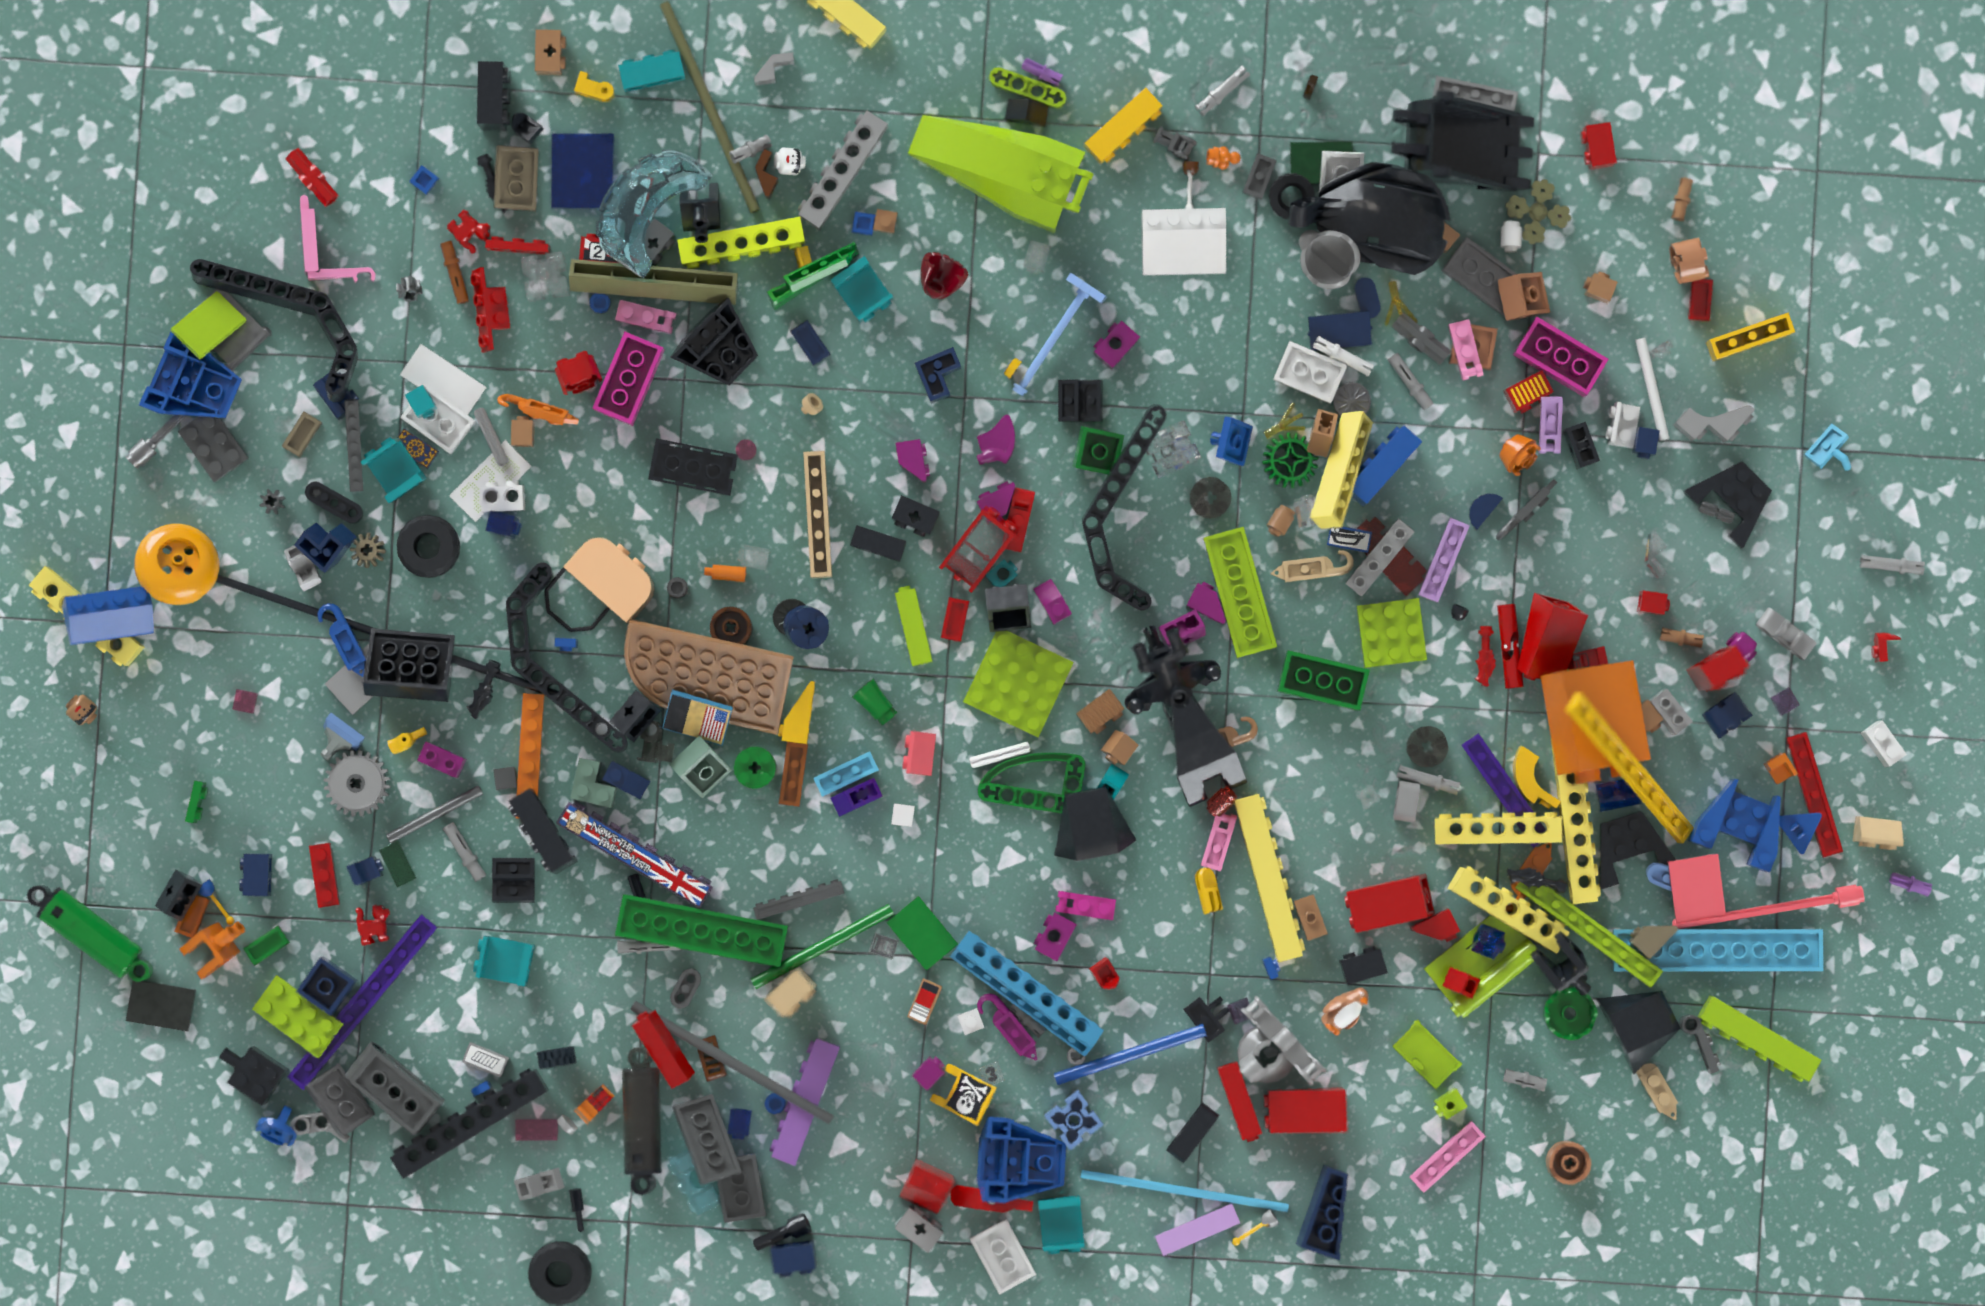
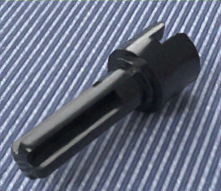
(796, 1227)

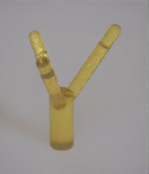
(1398, 302)
(1282, 425)

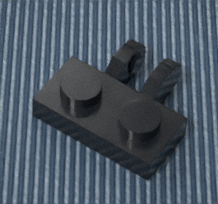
(1201, 1014)

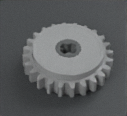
(355, 798)

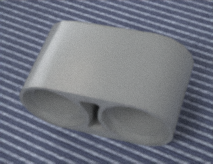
(1406, 801)

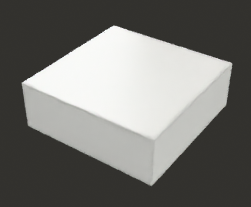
(903, 815)

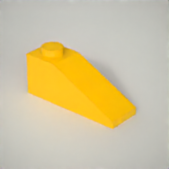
(797, 722)

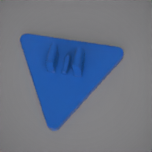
(1800, 828)

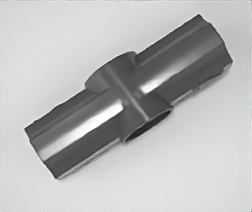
(1421, 338)

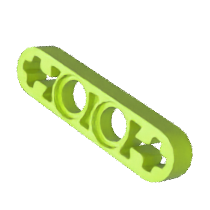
(1028, 85)

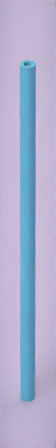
(1184, 1190)

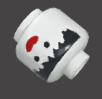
(789, 161)

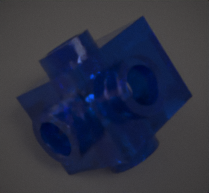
(1488, 941)

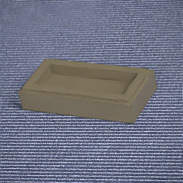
(301, 434)

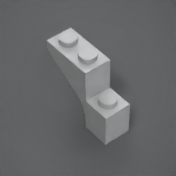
(1723, 426)

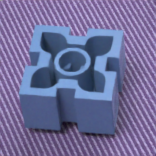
(1072, 1133)

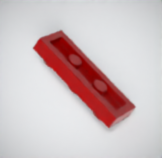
(517, 245)
(324, 875)

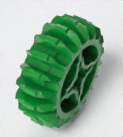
(1280, 461)

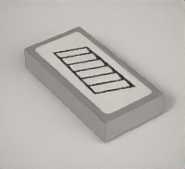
(485, 1059)

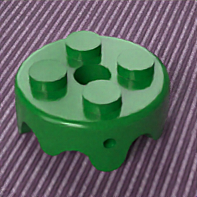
(1580, 1024)

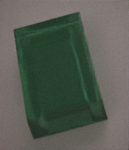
(397, 864)

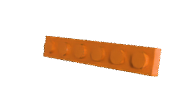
(530, 742)

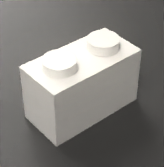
(1883, 743)

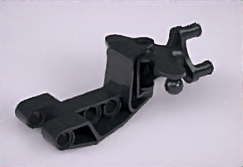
(1198, 744)

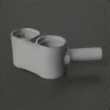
(313, 1126)

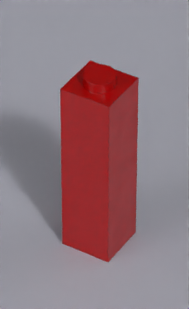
(663, 1048)
(1239, 1101)

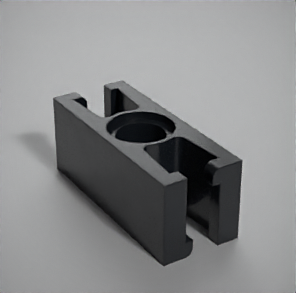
(878, 543)

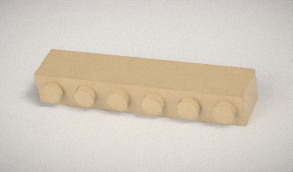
(817, 514)

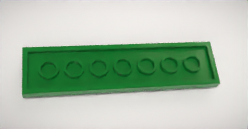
(701, 930)

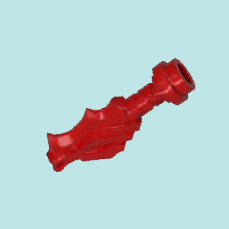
(1486, 659)

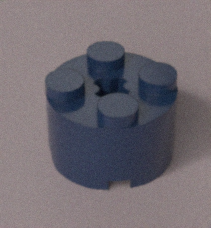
(804, 638)
(1727, 715)

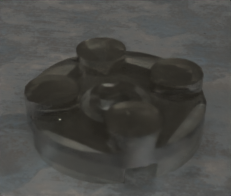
(1202, 506)
(1415, 749)

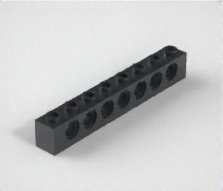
(407, 1166)

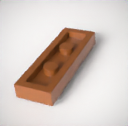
(793, 774)

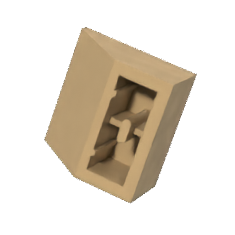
(1878, 831)

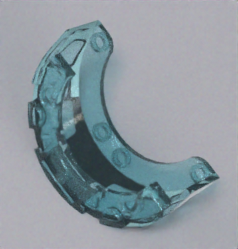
(636, 199)

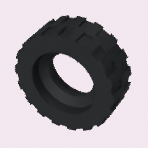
(1278, 187)

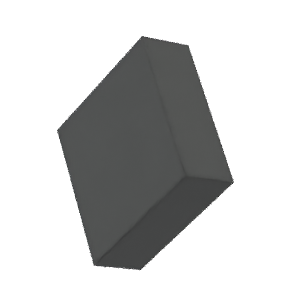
(505, 778)

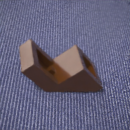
(767, 181)

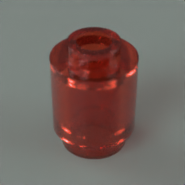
(1221, 801)

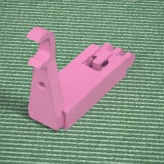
(310, 250)

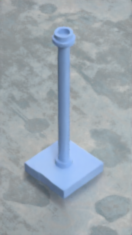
(1084, 291)

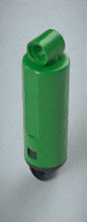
(89, 932)

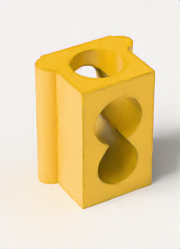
(802, 256)

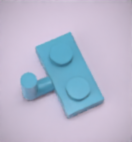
(1828, 446)

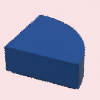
(481, 1088)

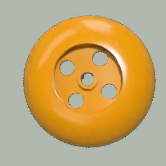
(176, 586)

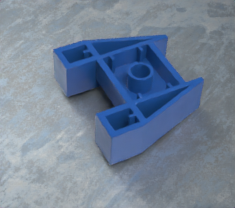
(1744, 820)

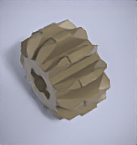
(372, 556)

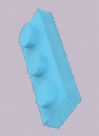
(846, 774)

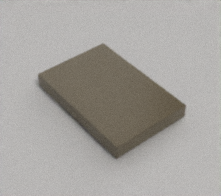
(516, 178)

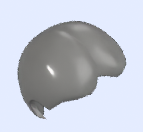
(1328, 258)

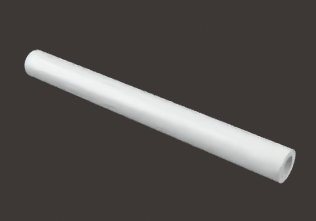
(1652, 388)

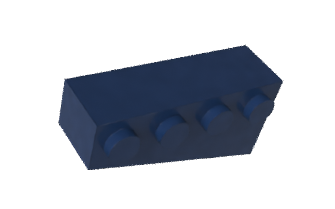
(1325, 1214)

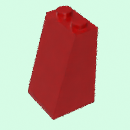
(1550, 636)
(1390, 903)
(1306, 1110)
(927, 1186)

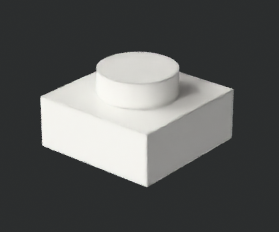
(970, 1021)

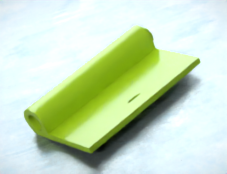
(1492, 973)

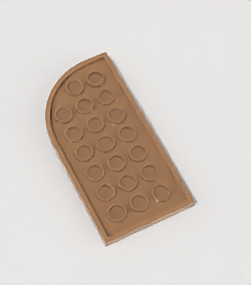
(709, 668)

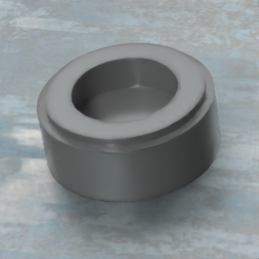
(677, 587)

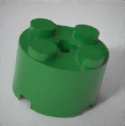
(746, 759)

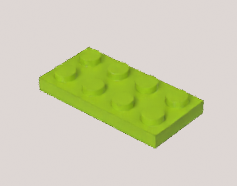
(297, 1017)

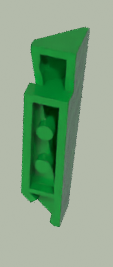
(810, 274)

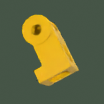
(599, 91)

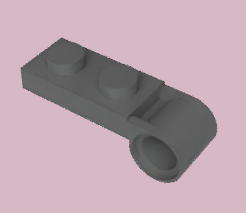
(1704, 1042)

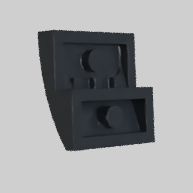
(1080, 400)
(513, 880)

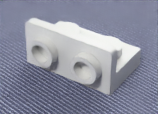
(1623, 425)

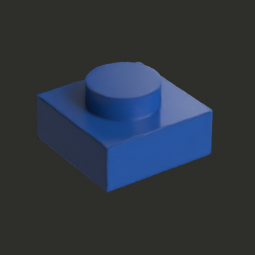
(566, 644)
(1271, 967)

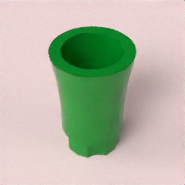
(875, 702)

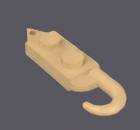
(1312, 568)
(1658, 1089)

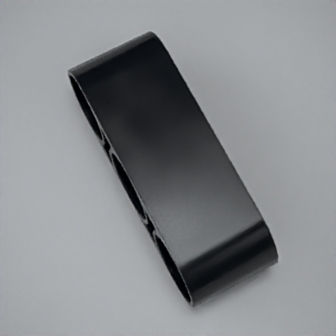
(1192, 1132)

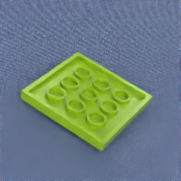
(1018, 682)

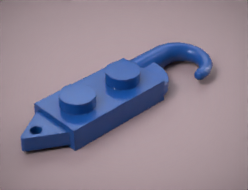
(345, 640)

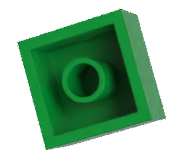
(1097, 450)

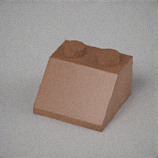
(1523, 296)

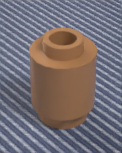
(1280, 521)

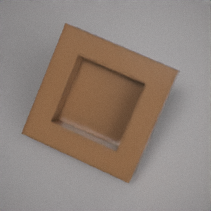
(885, 221)

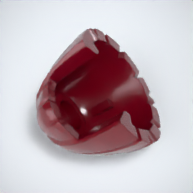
(941, 275)

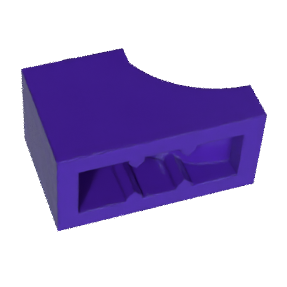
(856, 797)

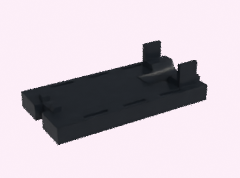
(692, 467)

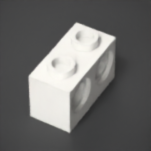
(502, 502)

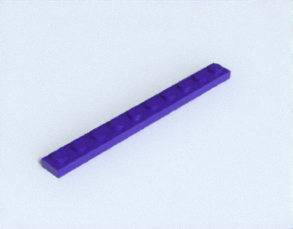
(367, 997)

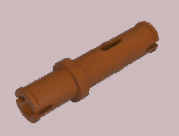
(454, 272)

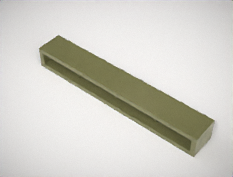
(657, 283)

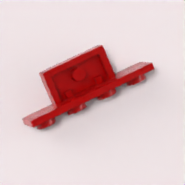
(490, 308)

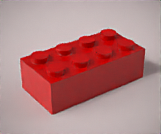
(1718, 668)

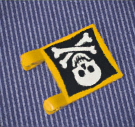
(967, 1097)

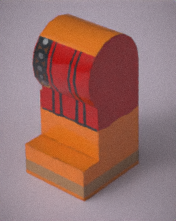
(594, 1103)

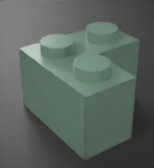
(586, 787)

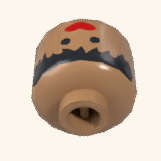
(81, 710)

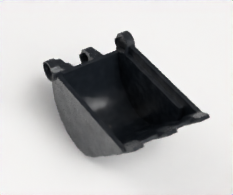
(1463, 142)

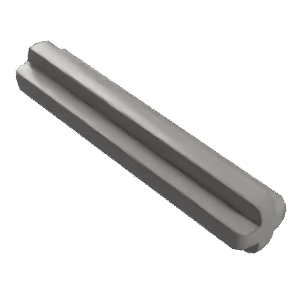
(491, 436)

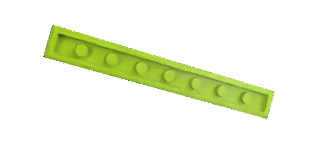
(1593, 933)

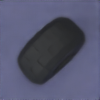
(413, 532)
(552, 1292)

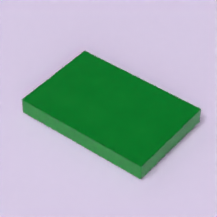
(922, 933)

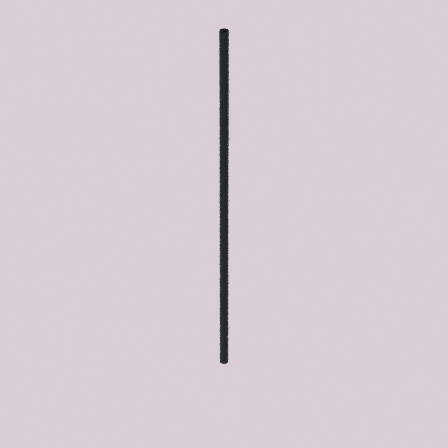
(360, 627)

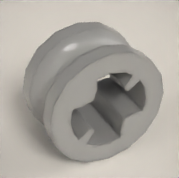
(1078, 1062)

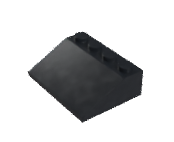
(409, 665)

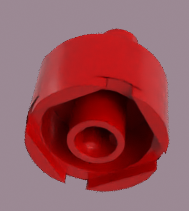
(577, 373)

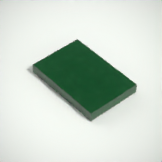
(1307, 157)

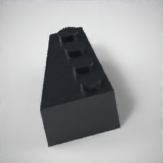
(541, 831)

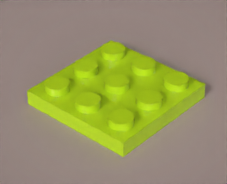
(1391, 632)

